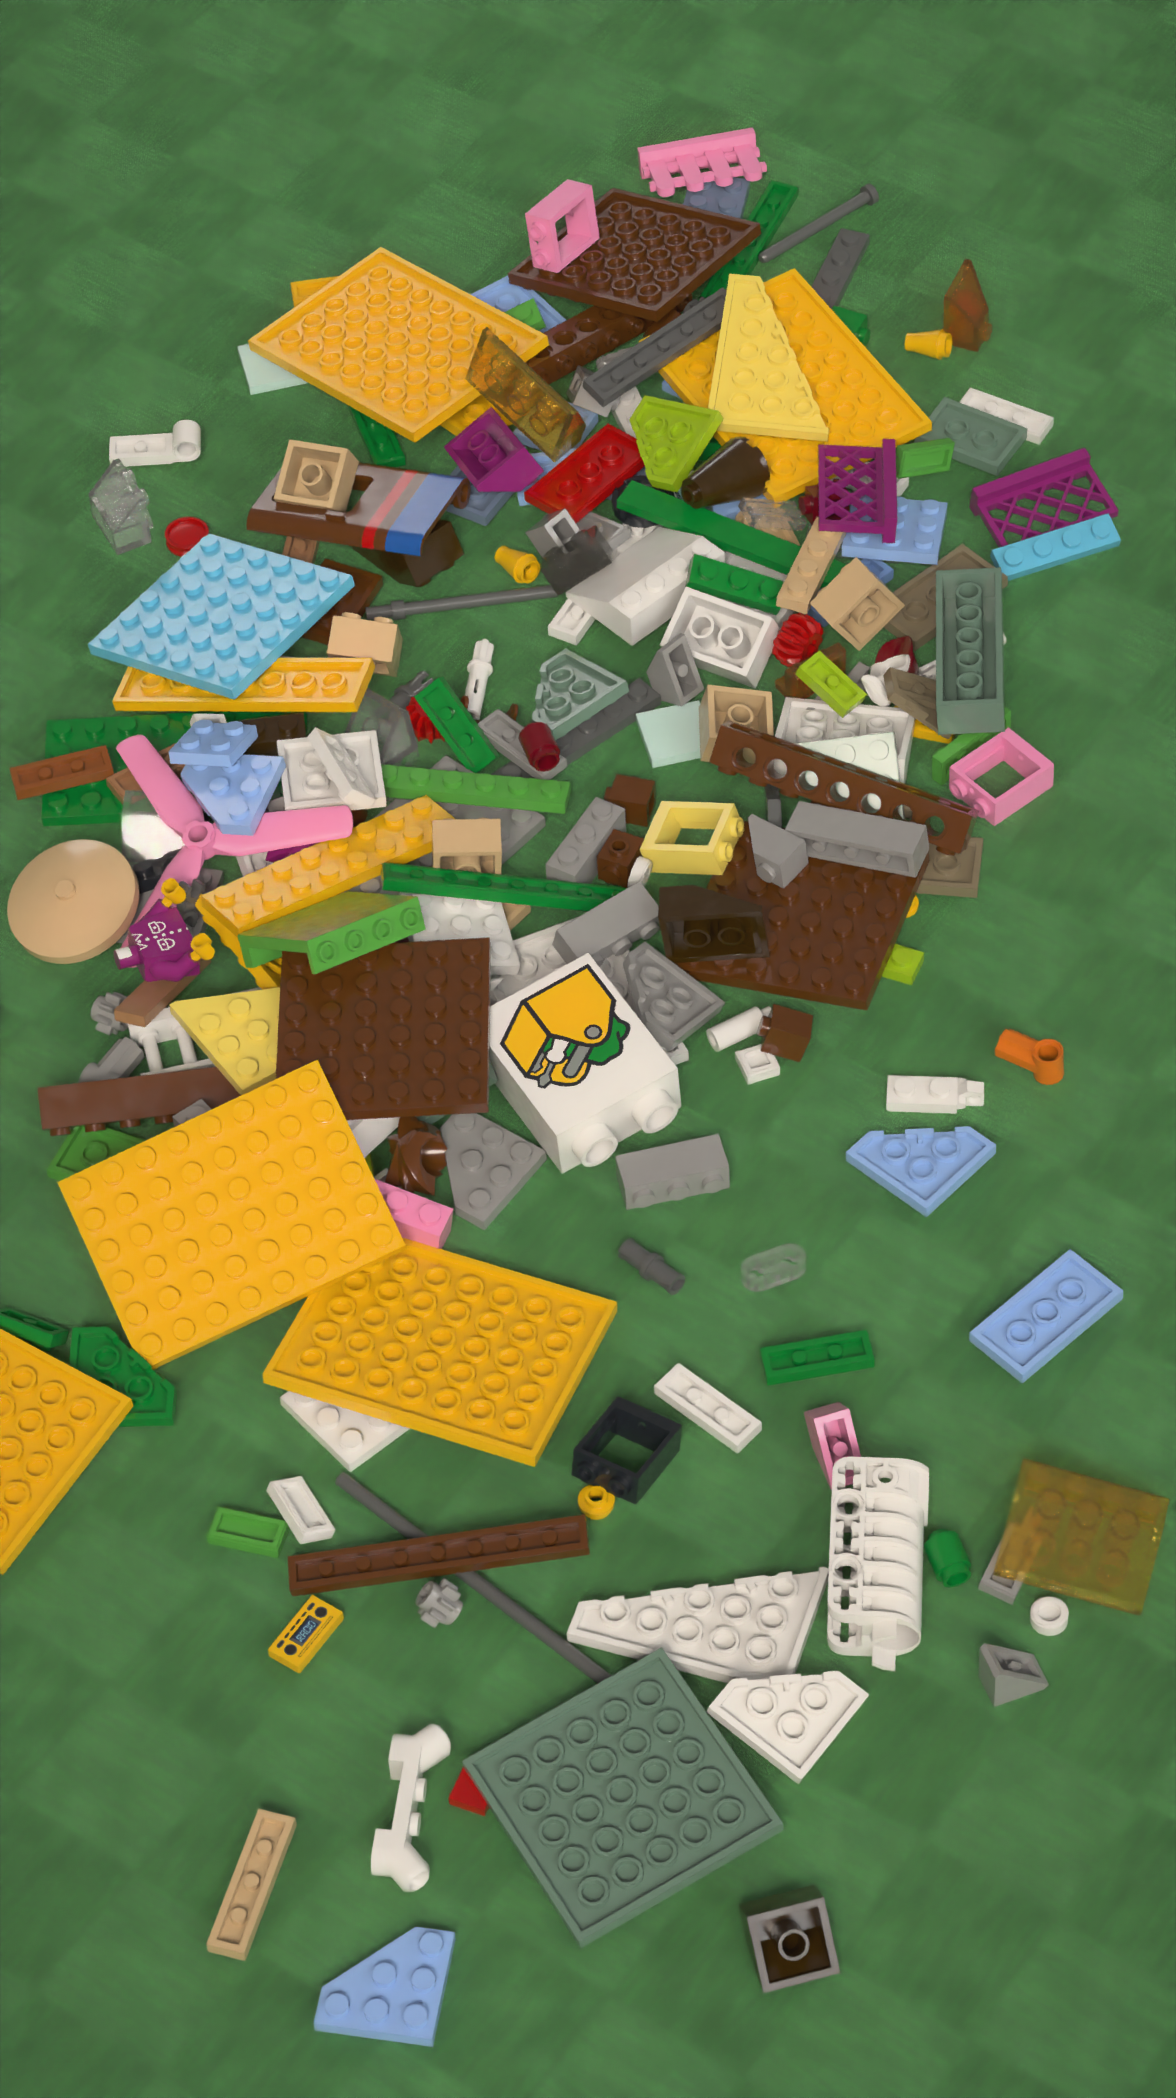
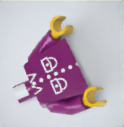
(162, 942)

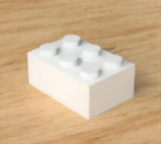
(723, 636)

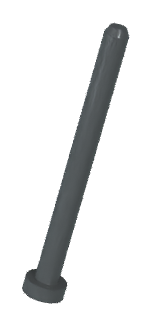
(867, 195)

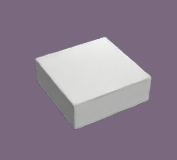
(756, 1064)

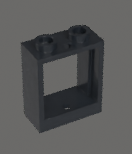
(625, 1420)

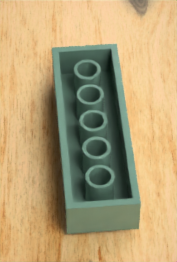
(969, 651)

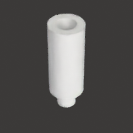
(736, 1028)

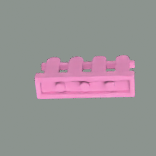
(697, 153)

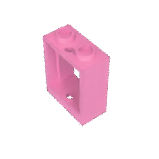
(577, 204)
(1020, 756)

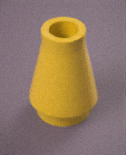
(930, 343)
(520, 565)

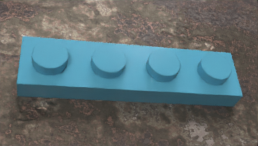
(1056, 547)

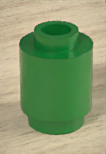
(948, 1558)

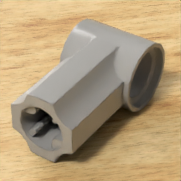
(117, 1062)

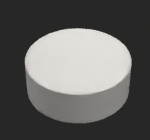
(640, 871)
(1049, 1616)

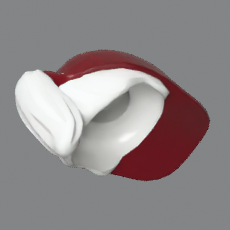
(894, 654)

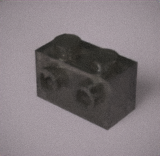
(576, 559)

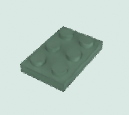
(978, 436)

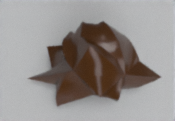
(416, 1156)

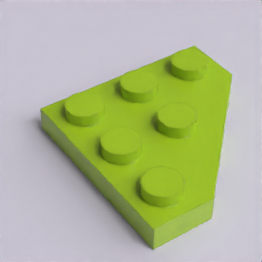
(671, 438)

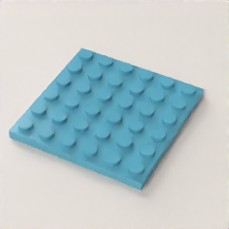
(221, 615)

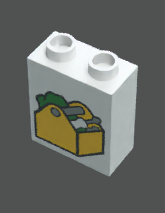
(580, 1065)

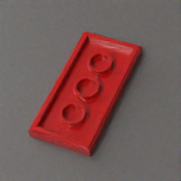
(588, 474)

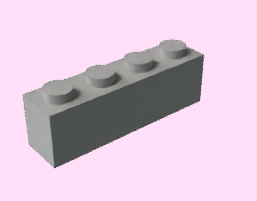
(860, 838)

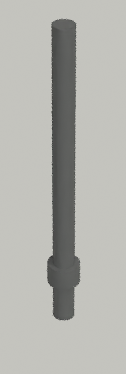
(399, 609)

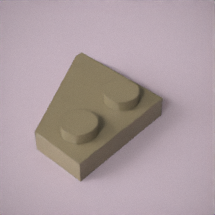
(913, 695)

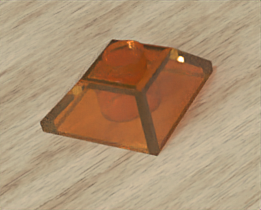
(966, 310)

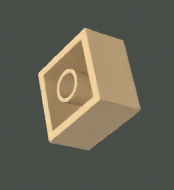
(316, 476)
(857, 603)
(366, 639)
(739, 705)
(467, 845)

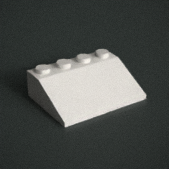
(642, 583)
(823, 723)

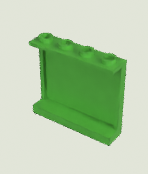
(335, 929)

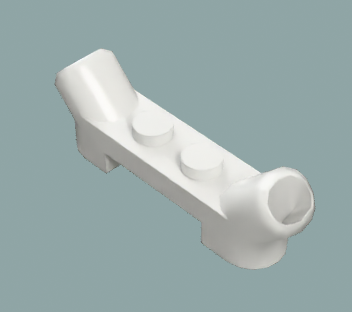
(392, 1848)

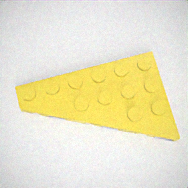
(757, 371)
(235, 1033)

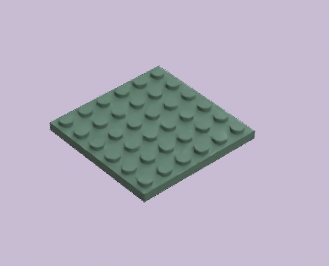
(622, 1797)

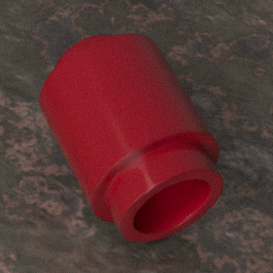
(539, 746)

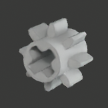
(103, 1013)
(439, 1603)

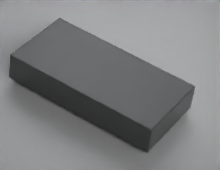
(773, 805)

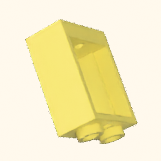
(692, 859)

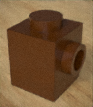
(634, 795)
(618, 857)
(785, 1032)

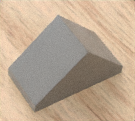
(1009, 1673)

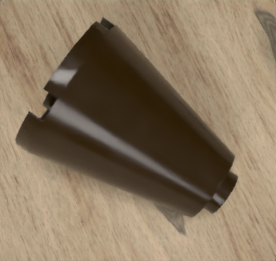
(727, 476)

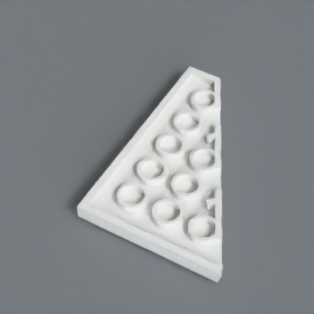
(711, 1632)

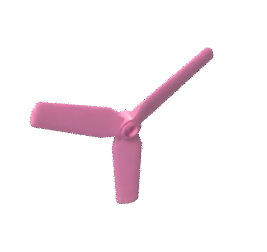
(186, 818)

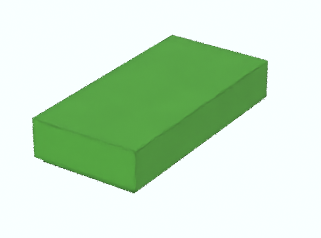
(924, 457)
(248, 1532)

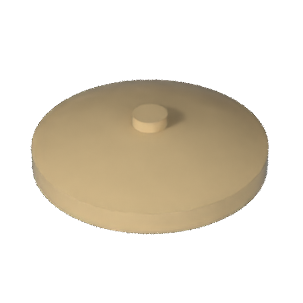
(73, 901)

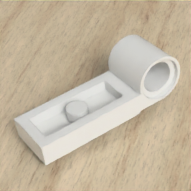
(158, 449)

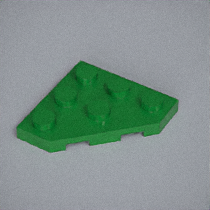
(107, 1359)

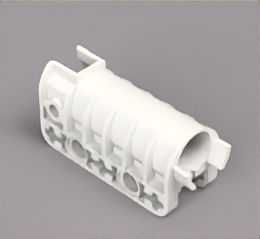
(882, 1556)

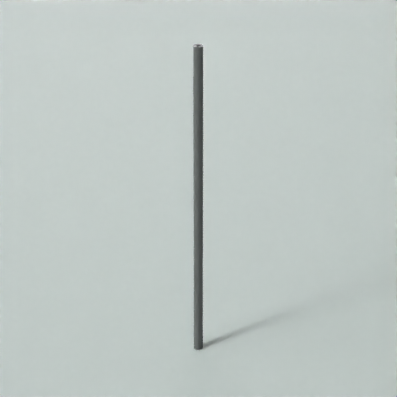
(478, 1583)

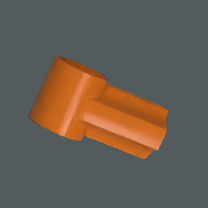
(1041, 1057)

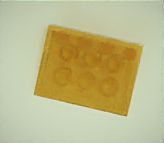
(524, 397)
(1081, 1536)

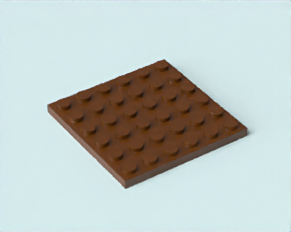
(645, 257)
(823, 930)
(393, 1027)

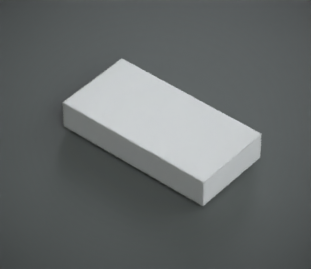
(300, 1509)

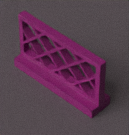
(1036, 480)
(882, 489)

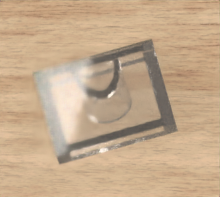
(391, 724)

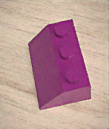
(493, 456)

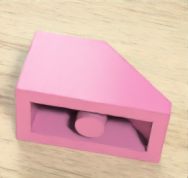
(832, 1437)

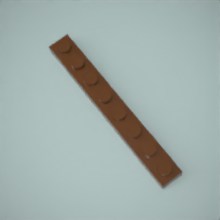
(438, 1555)

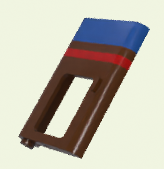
(390, 516)

